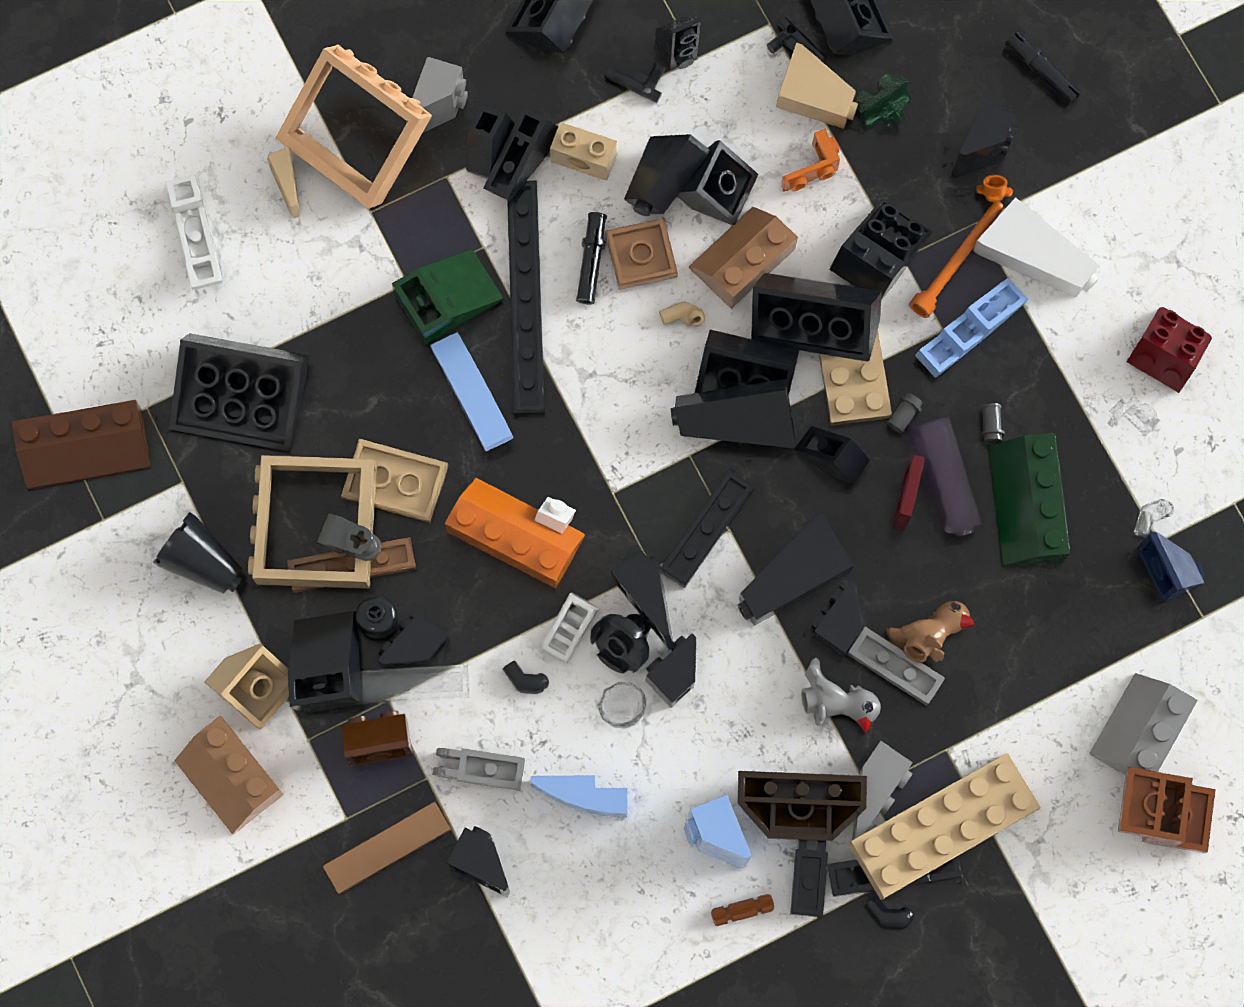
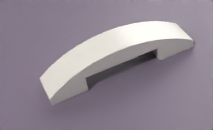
(194, 232)

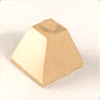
(251, 683)

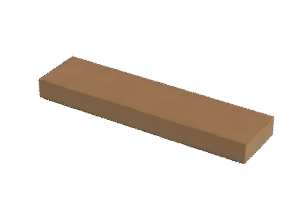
(394, 558)
(386, 848)

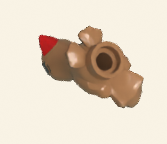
(926, 636)

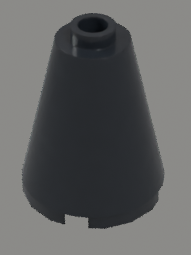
(199, 557)

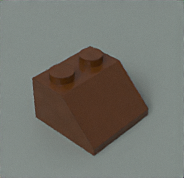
(376, 739)

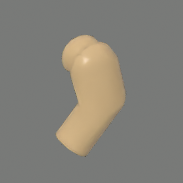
(684, 312)

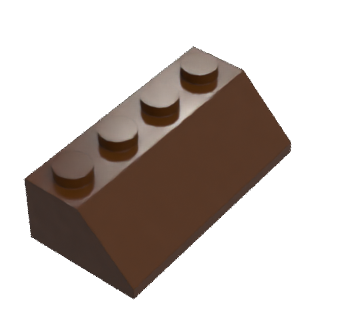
(81, 444)

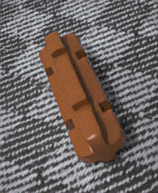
(742, 909)

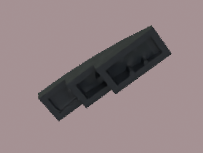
(849, 877)

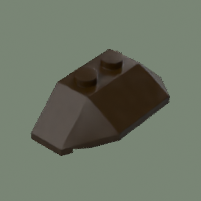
(801, 803)

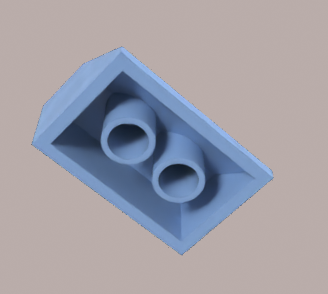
(717, 832)

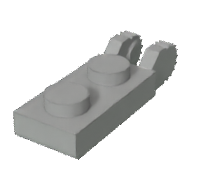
(482, 768)

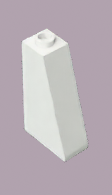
(1037, 250)

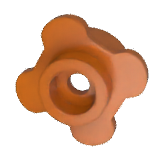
(994, 188)

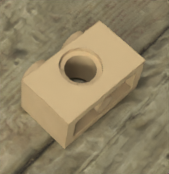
(583, 151)

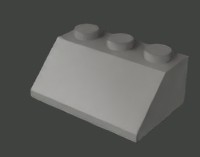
(1143, 725)

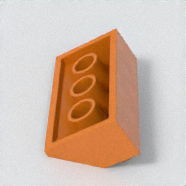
(509, 533)

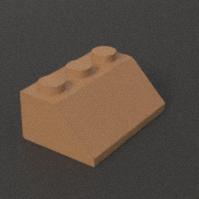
(744, 254)
(227, 775)

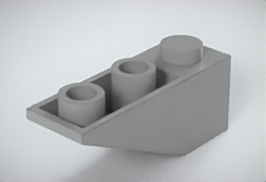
(884, 772)

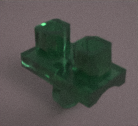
(885, 104)

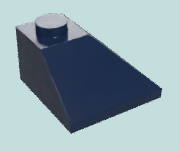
(1170, 567)

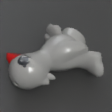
(829, 699)

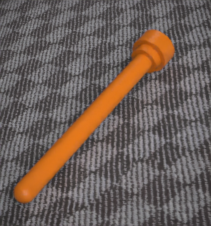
(924, 302)

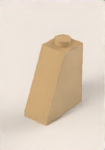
(815, 90)

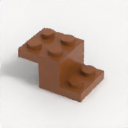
(1166, 810)

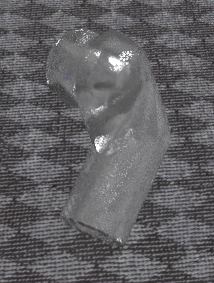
(1151, 513)

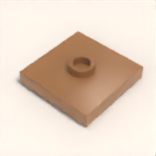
(641, 254)

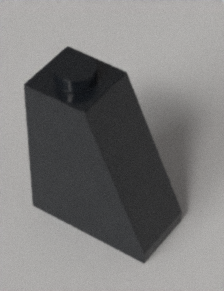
(664, 172)

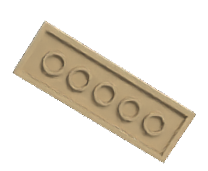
(943, 826)

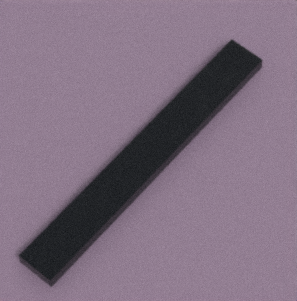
(526, 301)

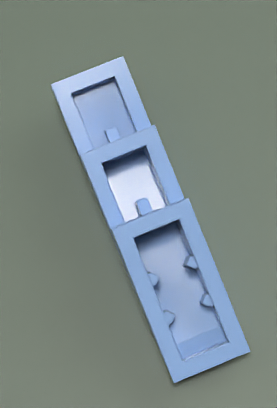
(971, 327)
(471, 392)

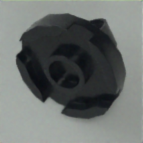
(621, 641)

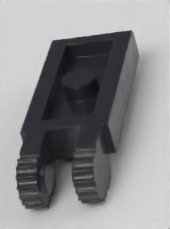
(809, 880)

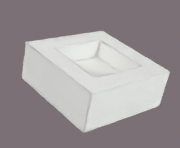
(555, 515)

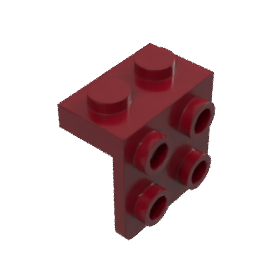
(1170, 349)

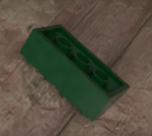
(1029, 500)

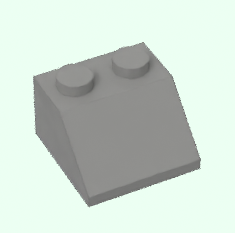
(440, 91)

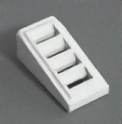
(581, 603)

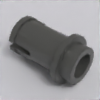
(905, 412)
(992, 428)

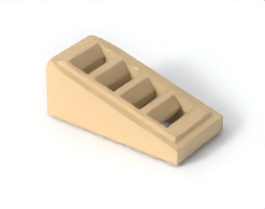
(283, 171)

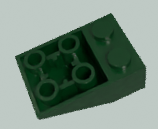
(445, 294)

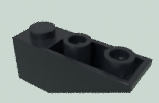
(679, 41)

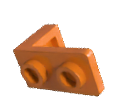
(827, 152)

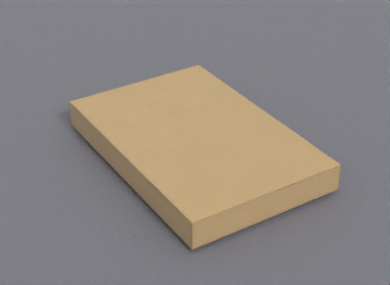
(404, 481)

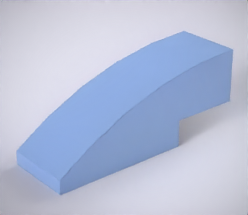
(581, 794)

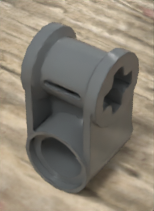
(345, 537)

